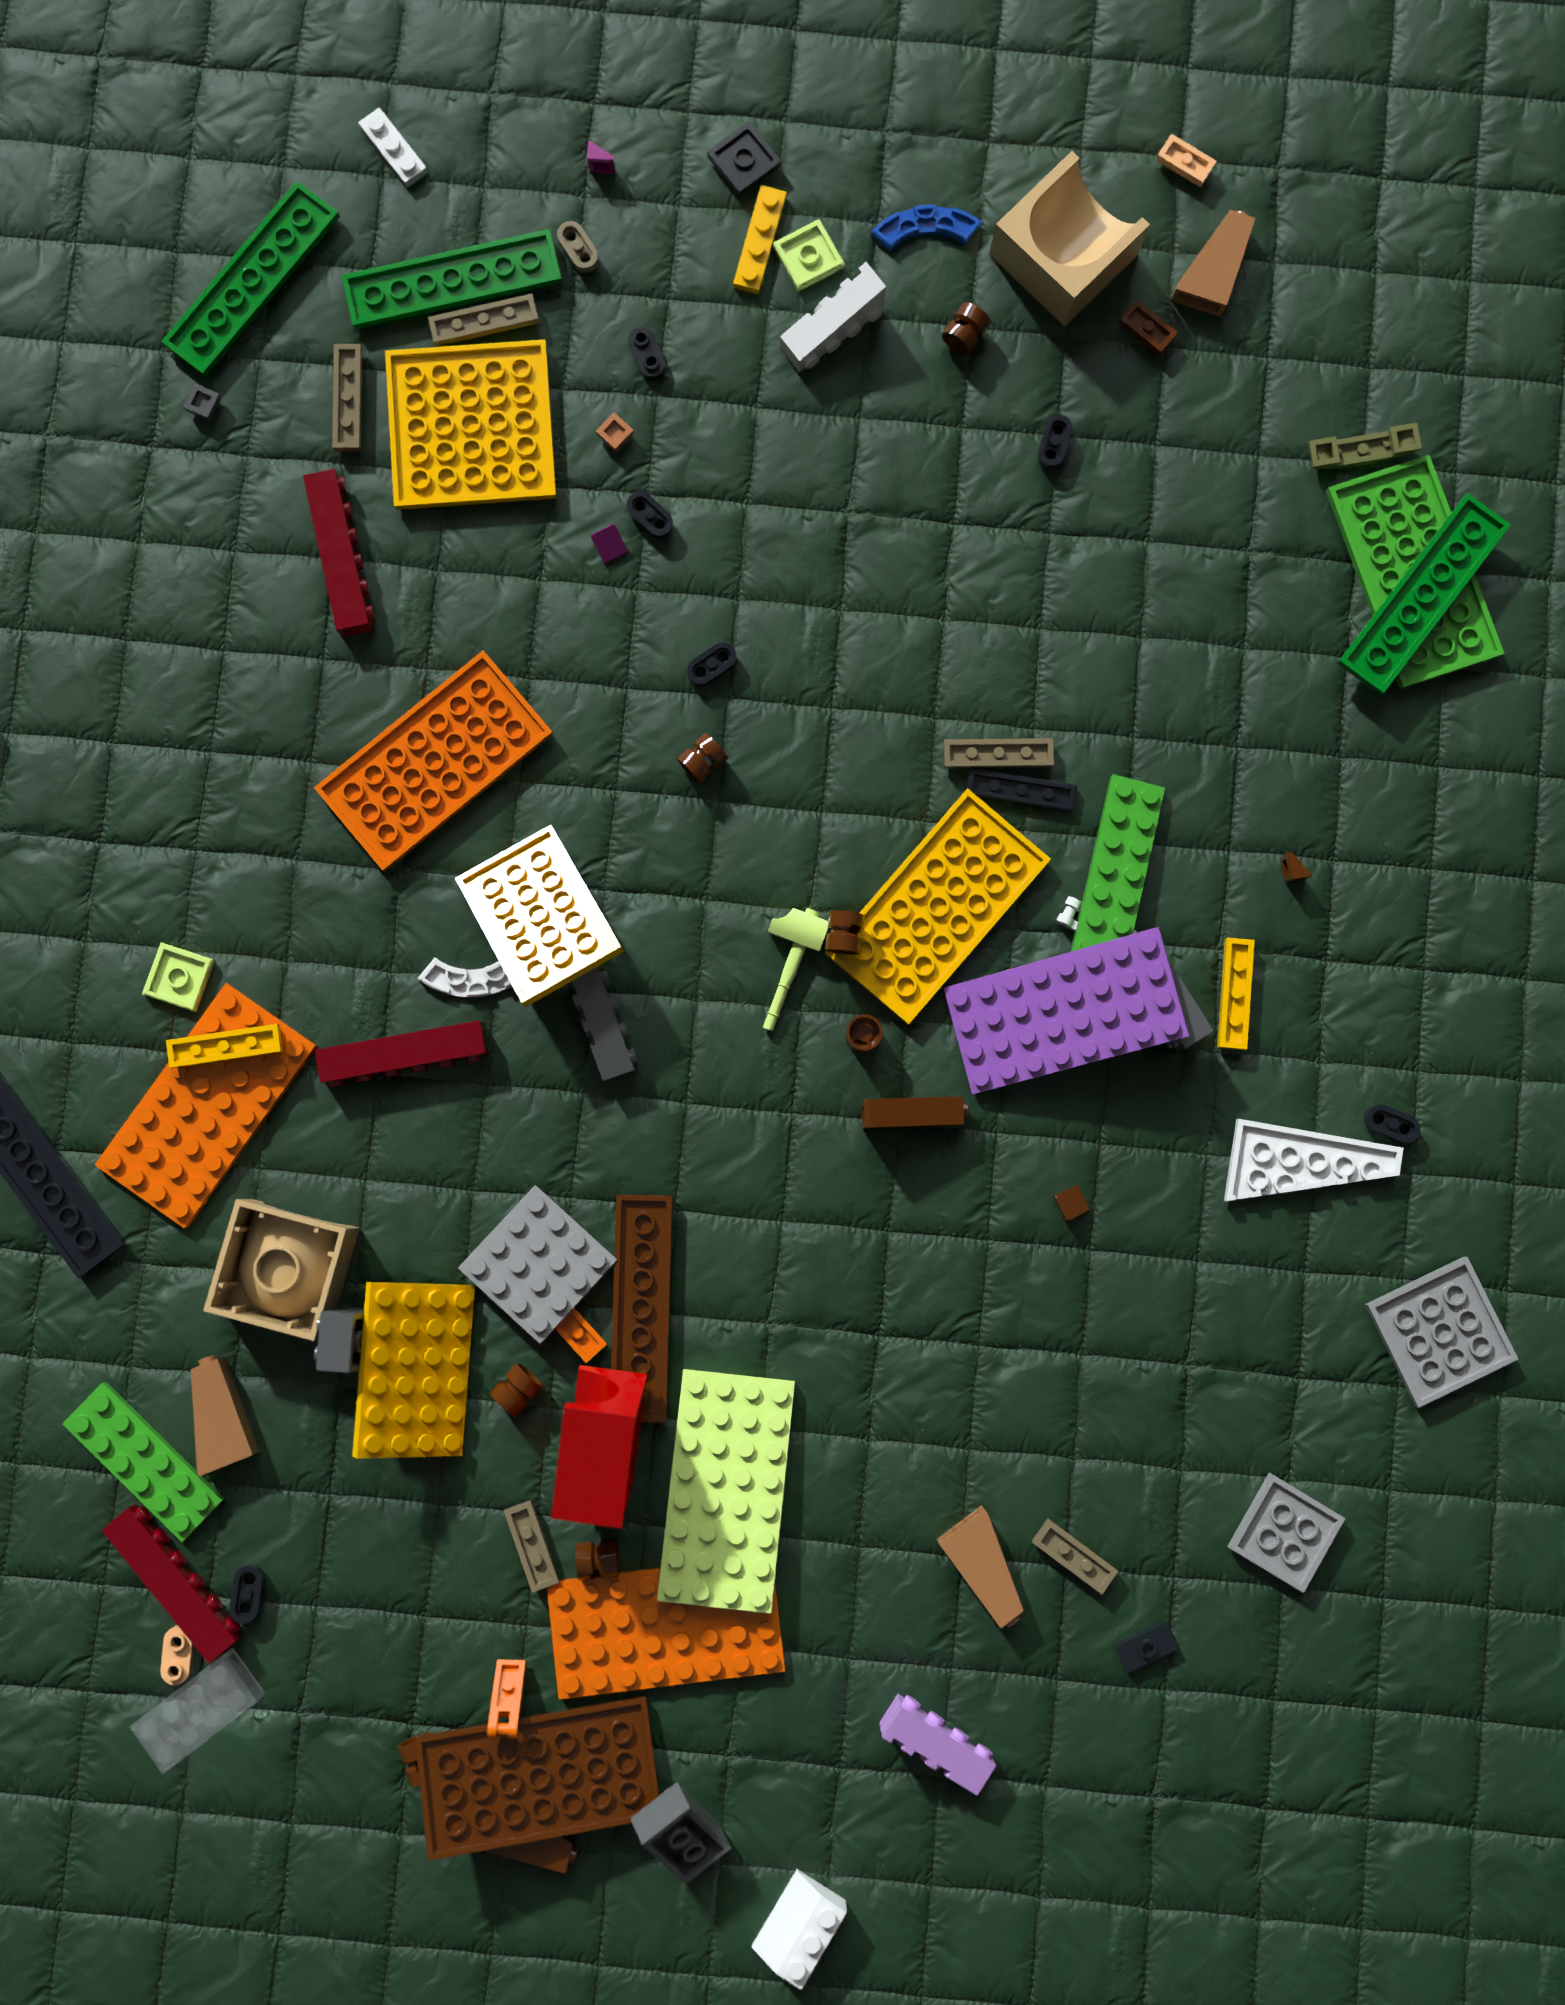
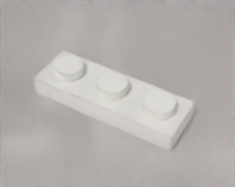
(393, 147)

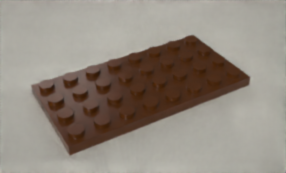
(556, 1780)

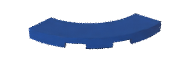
(923, 221)

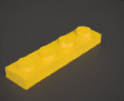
(759, 240)
(1235, 993)
(224, 1046)

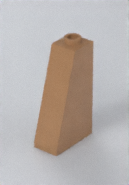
(1214, 270)
(219, 1417)
(980, 1561)

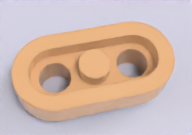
(176, 1656)

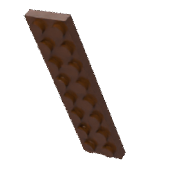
(643, 1295)

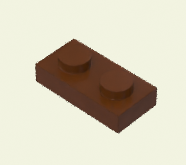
(1148, 327)

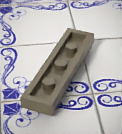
(483, 320)
(347, 397)
(998, 753)

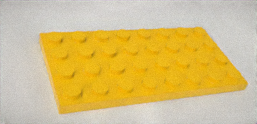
(940, 905)

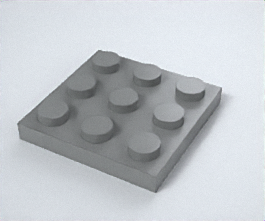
(1286, 1532)

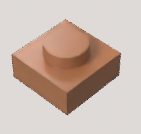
(615, 432)

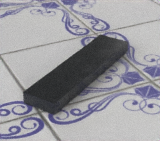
(1022, 790)

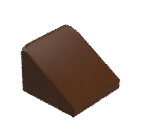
(1293, 869)
(1071, 1203)

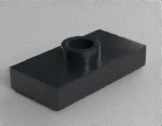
(1146, 1646)

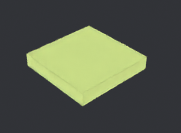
(808, 255)
(178, 977)

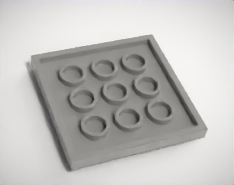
(537, 1264)
(1441, 1332)

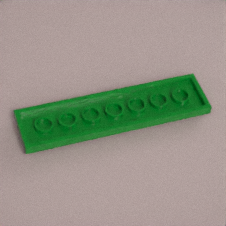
(250, 279)
(451, 279)
(1423, 594)

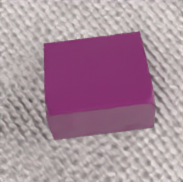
(600, 160)
(609, 544)

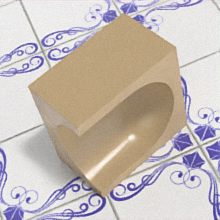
(1064, 242)
(280, 1268)

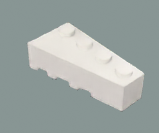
(835, 319)

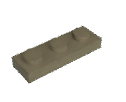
(531, 1546)
(1074, 1556)

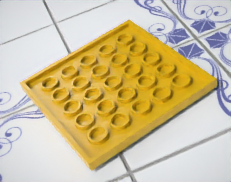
(470, 424)

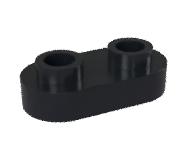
(646, 352)
(1054, 443)
(650, 515)
(711, 665)
(1390, 1123)
(247, 1592)

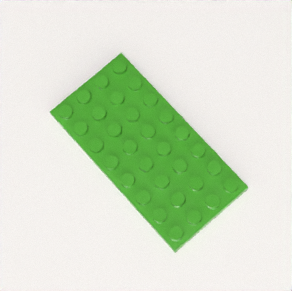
(1385, 528)

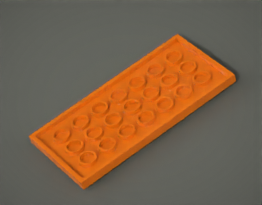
(433, 761)
(202, 1114)
(621, 1639)

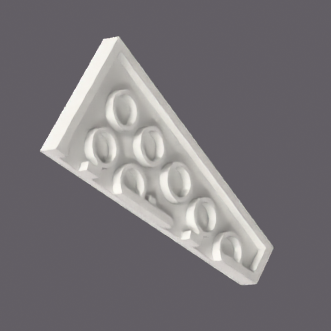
(1286, 1159)

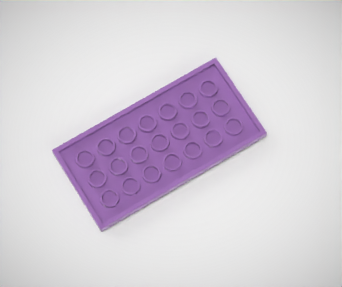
(1066, 1011)

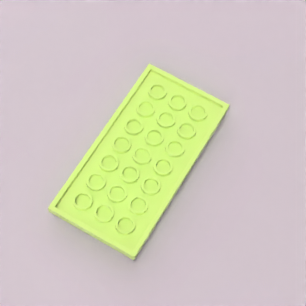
(726, 1491)

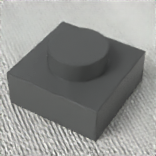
(202, 402)

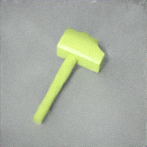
(804, 931)

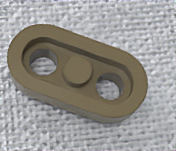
(579, 248)

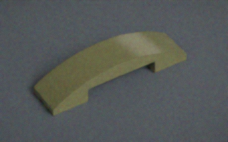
(1365, 449)

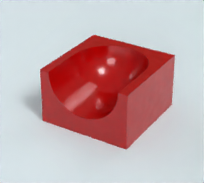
(599, 1447)

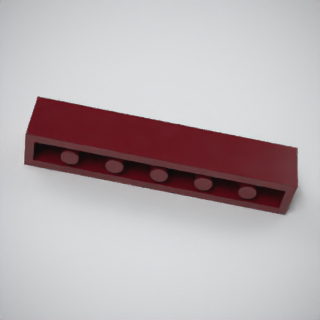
(338, 552)
(402, 1052)
(172, 1582)

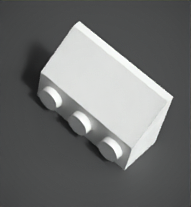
(799, 1928)

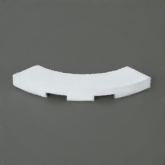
(465, 982)

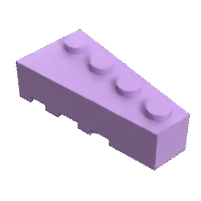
(937, 1743)

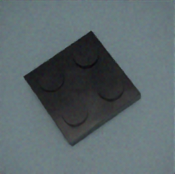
(744, 159)

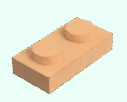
(1186, 160)

